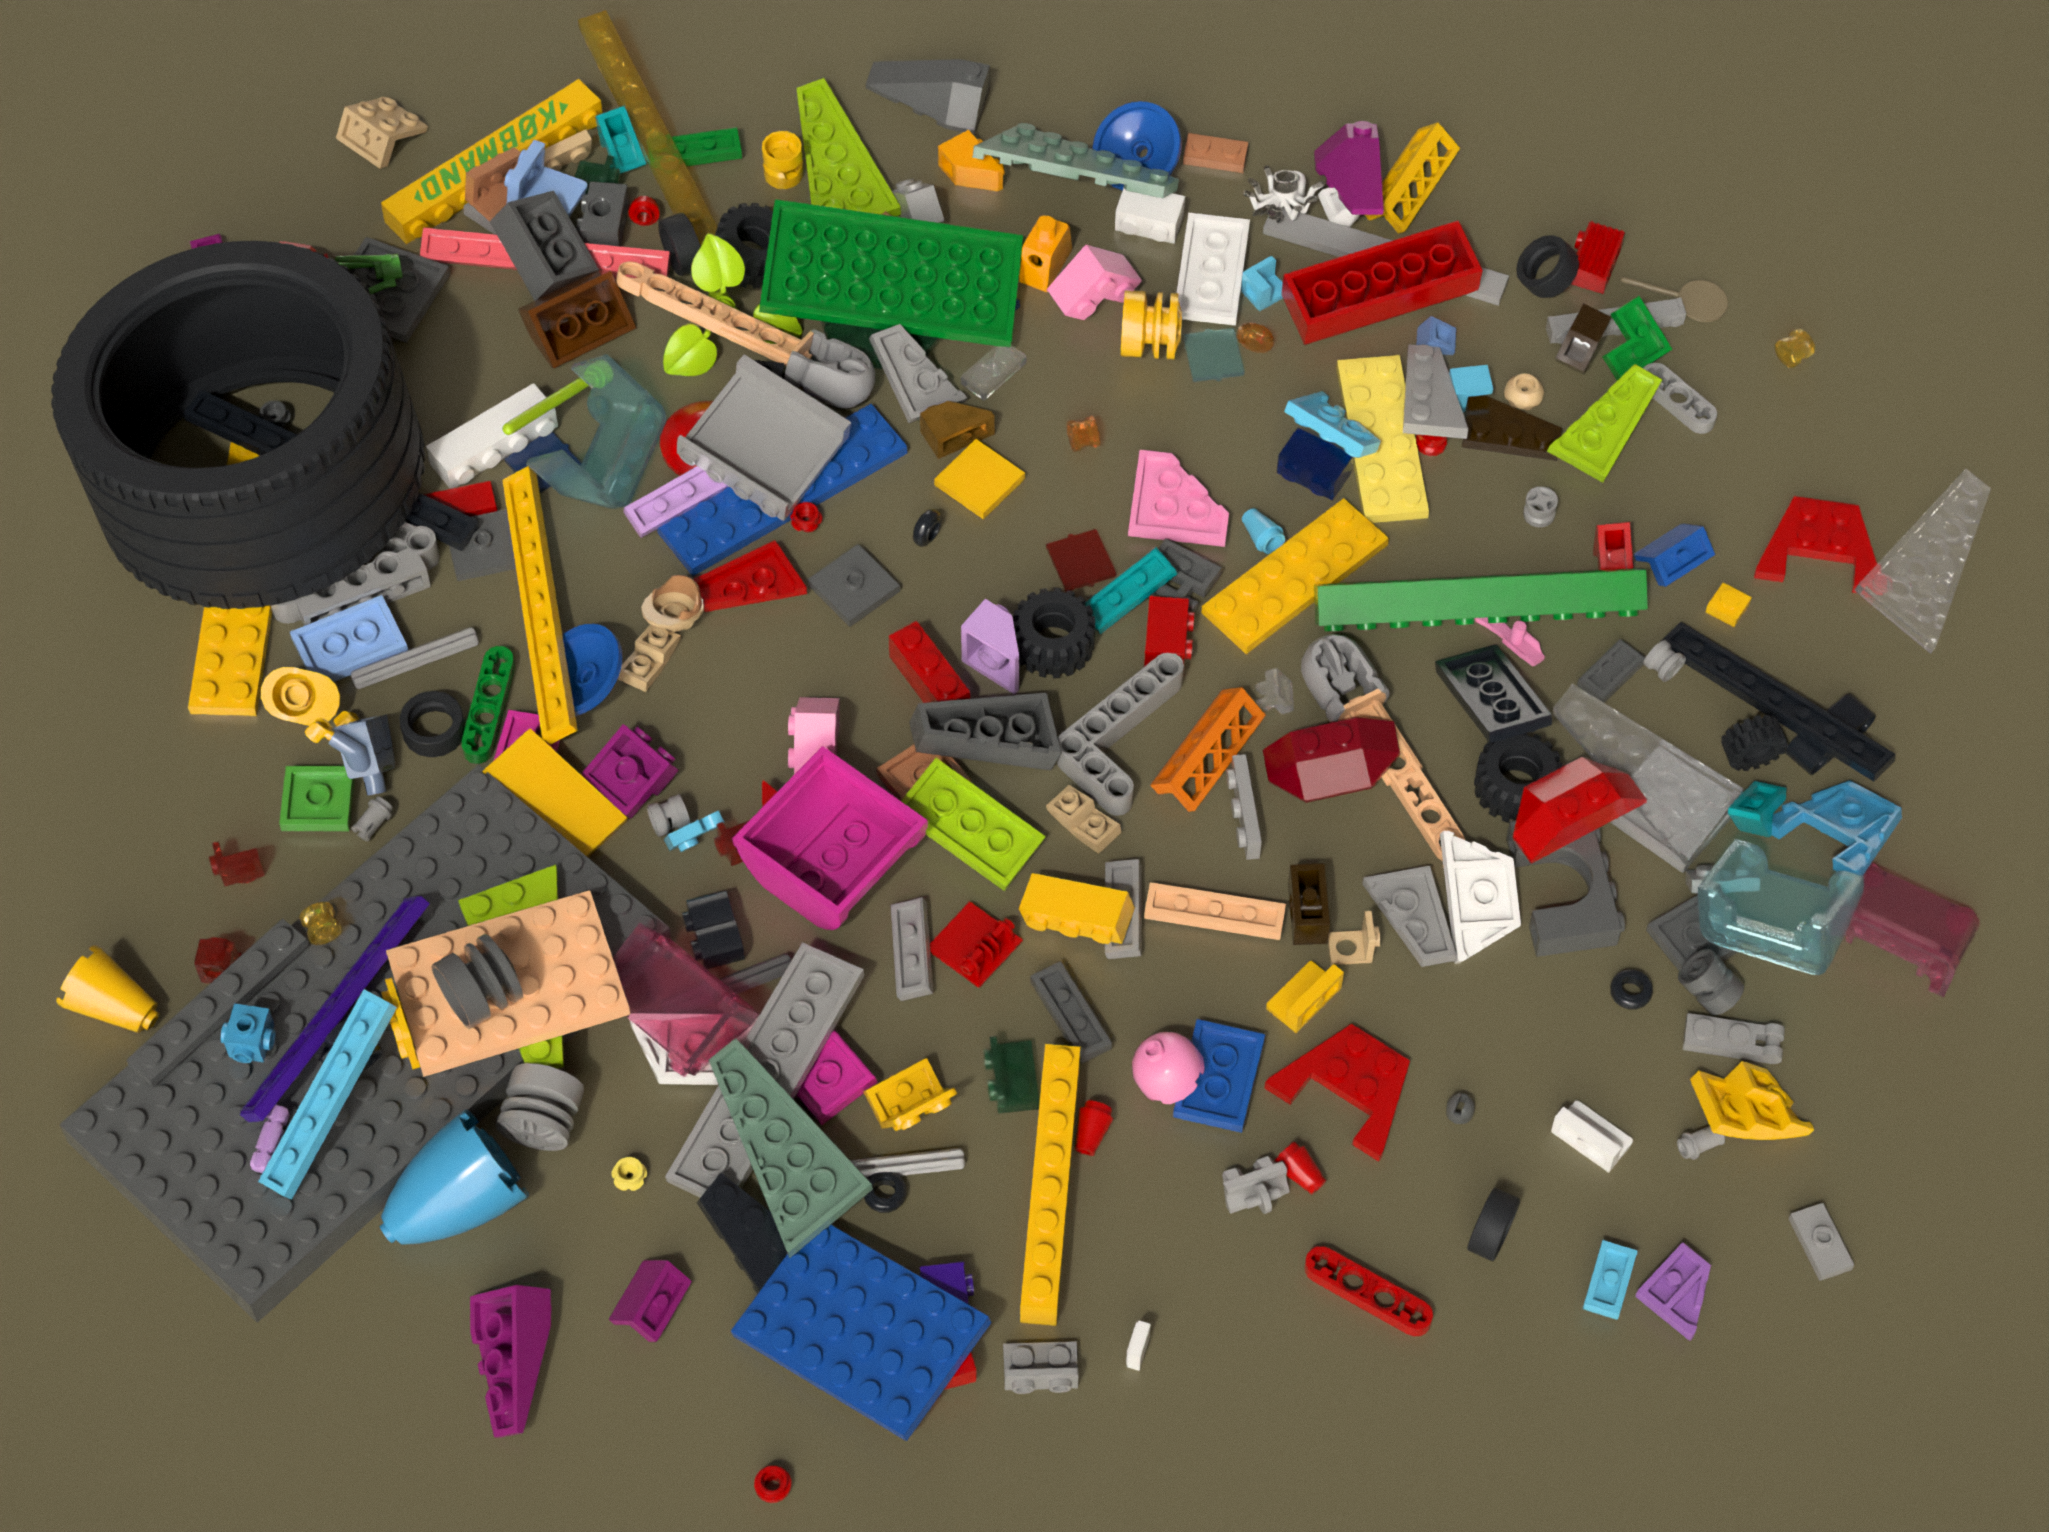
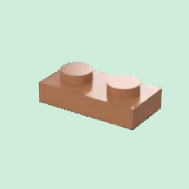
(1215, 153)

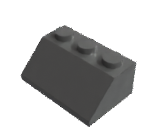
(542, 243)

